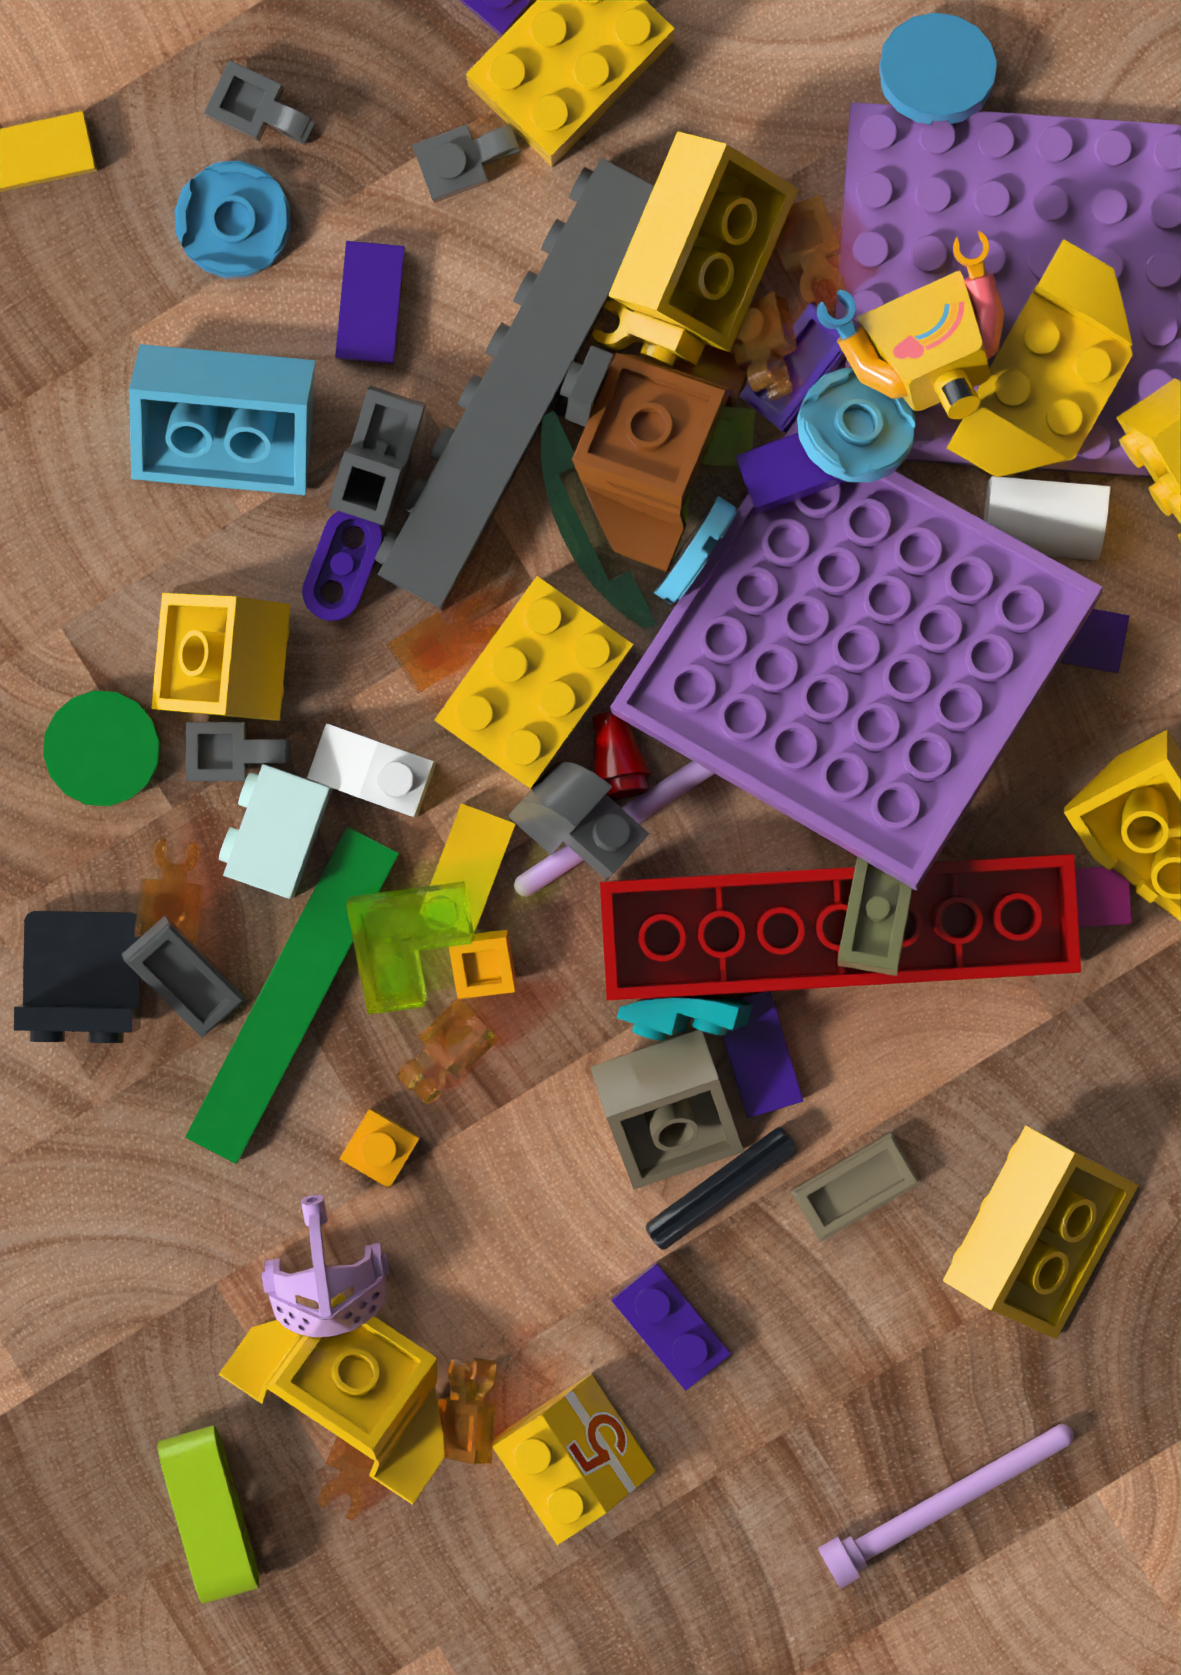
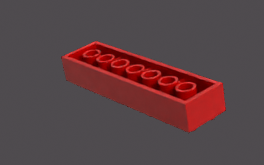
(789, 926)

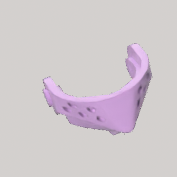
(325, 1283)

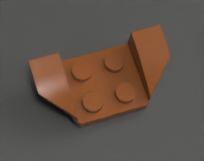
(649, 445)

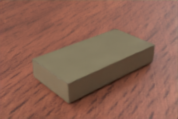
(855, 1186)

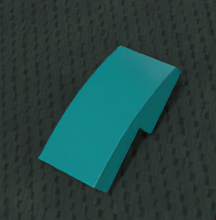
(671, 1015)

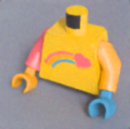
(929, 341)

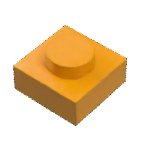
(484, 966)
(379, 1148)

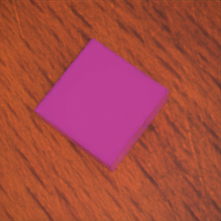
(1102, 897)

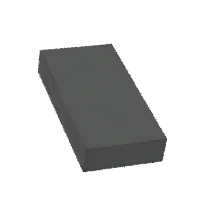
(183, 976)

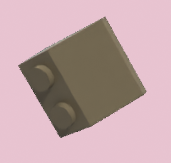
(666, 1109)

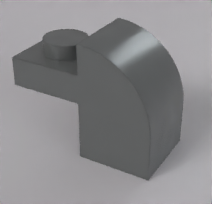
(378, 456)
(574, 809)

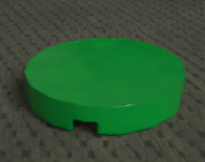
(102, 748)

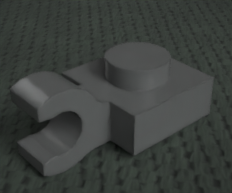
(251, 103)
(456, 161)
(583, 386)
(223, 751)

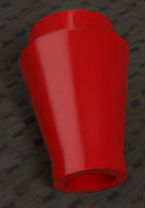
(618, 757)

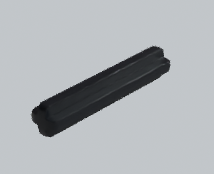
(721, 1188)

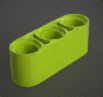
(208, 1514)

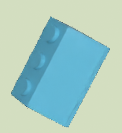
(221, 419)

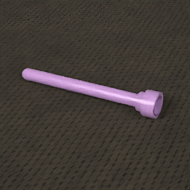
(639, 809)
(849, 1556)

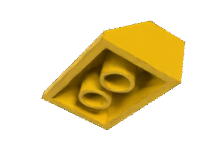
(1040, 1233)

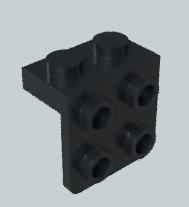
(78, 976)

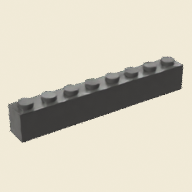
(518, 387)

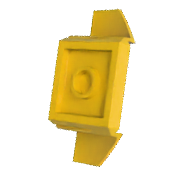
(1050, 370)
(359, 1385)

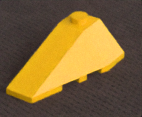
(1134, 819)

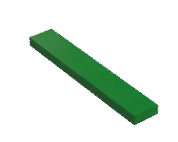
(289, 998)

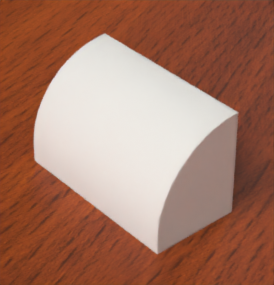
(1050, 515)

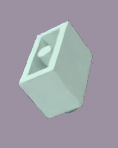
(275, 830)

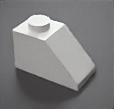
(371, 770)

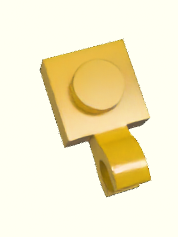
(660, 340)

